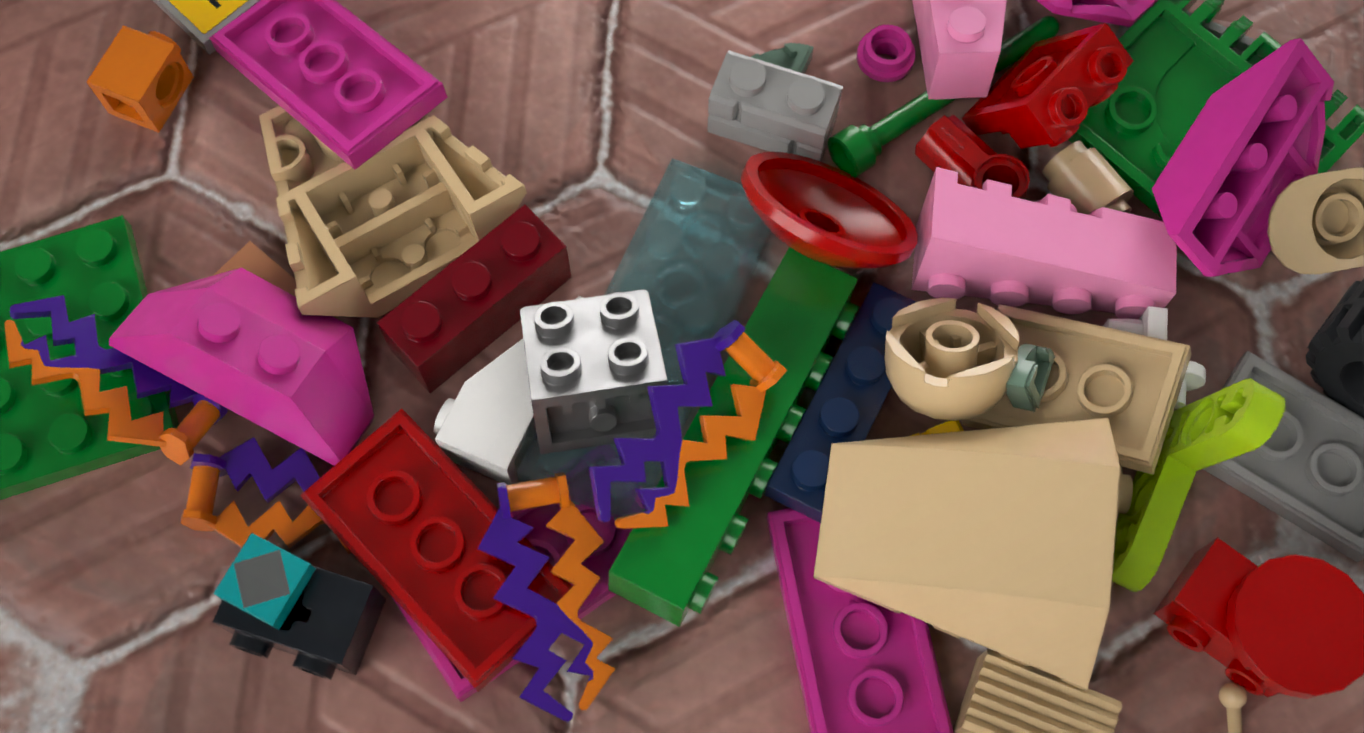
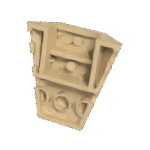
(390, 225)
(982, 535)

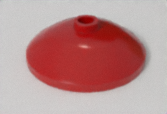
(827, 212)

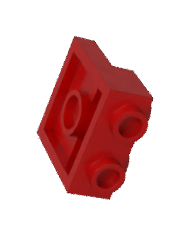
(1052, 88)

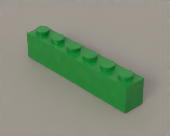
(792, 324)

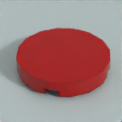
(1298, 626)

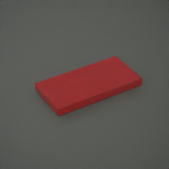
(419, 535)

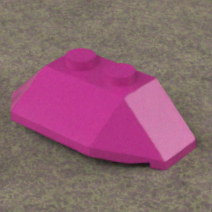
(1241, 156)
(257, 357)

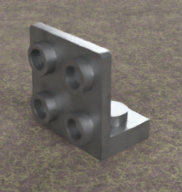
(592, 369)

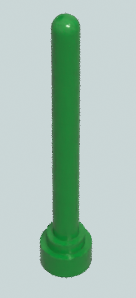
(857, 147)

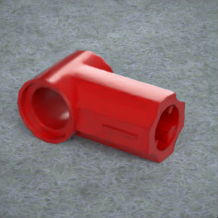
(957, 148)

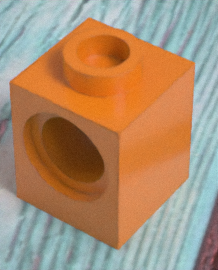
(141, 77)

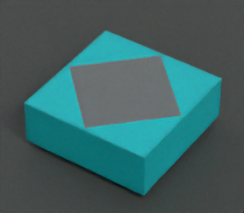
(265, 581)

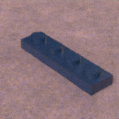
(841, 407)

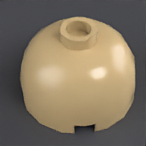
(950, 358)

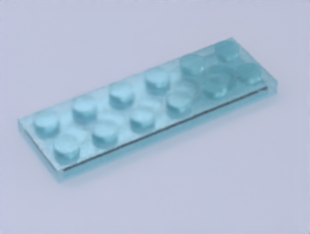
(696, 263)

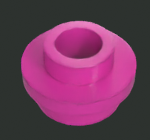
(890, 41)

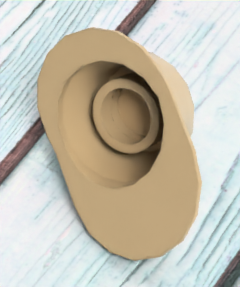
(1320, 222)

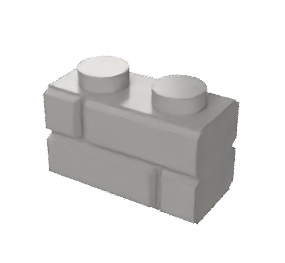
(772, 107)

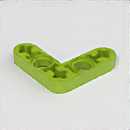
(1197, 437)

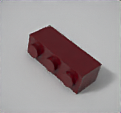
(476, 298)

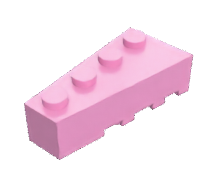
(959, 45)
(1039, 251)

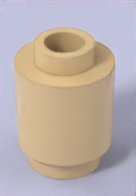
(1087, 180)

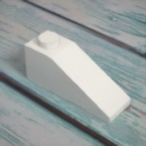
(490, 419)

